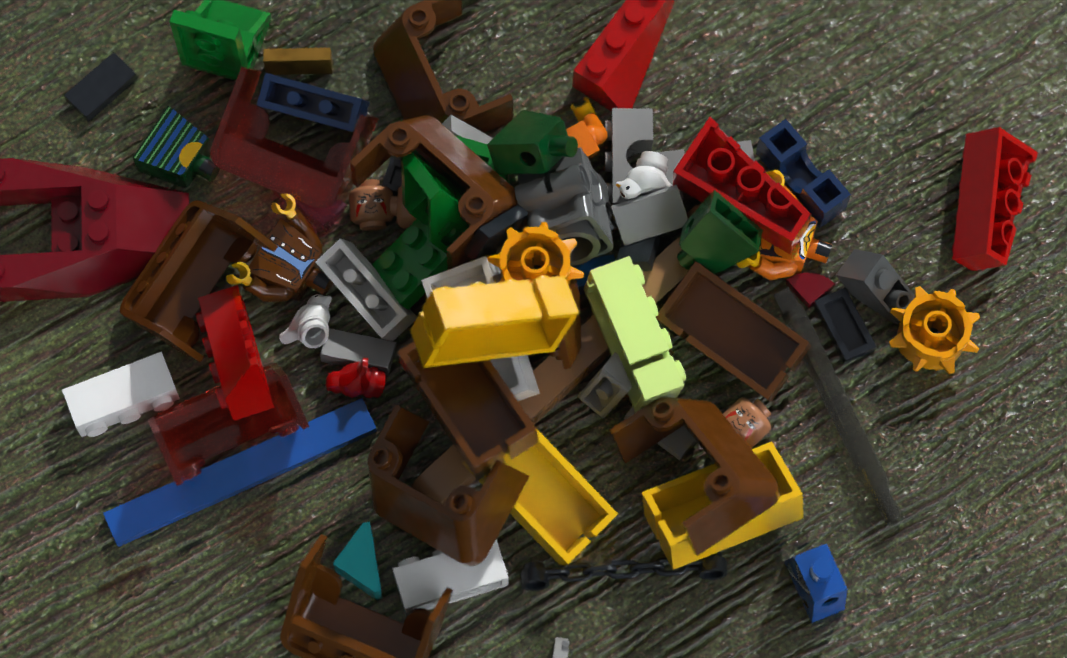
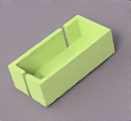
(633, 331)

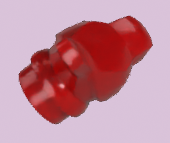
(357, 380)

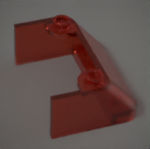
(245, 151)
(202, 429)

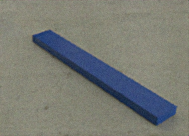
(239, 472)

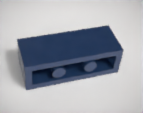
(311, 102)

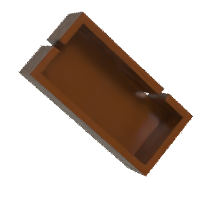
(733, 331)
(472, 409)

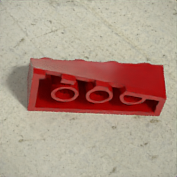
(622, 53)
(722, 166)
(990, 197)
(234, 352)

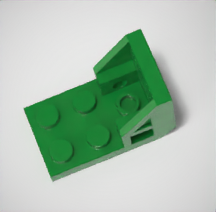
(219, 36)
(424, 244)

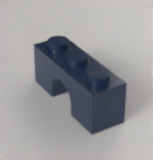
(819, 192)

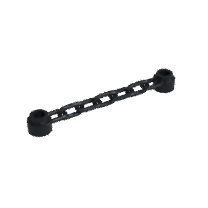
(536, 576)

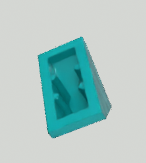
(359, 563)

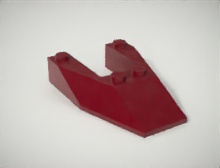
(99, 229)

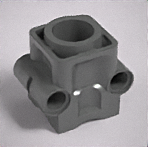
(572, 203)

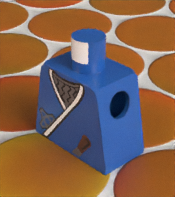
(818, 581)

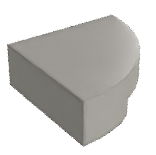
(561, 648)

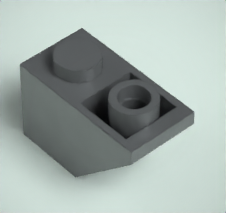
(875, 283)

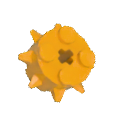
(532, 248)
(932, 349)

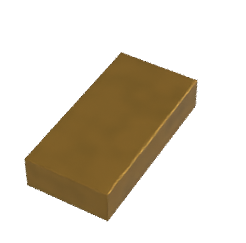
(298, 61)

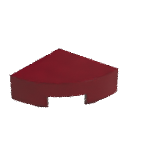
(810, 287)

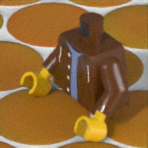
(291, 267)

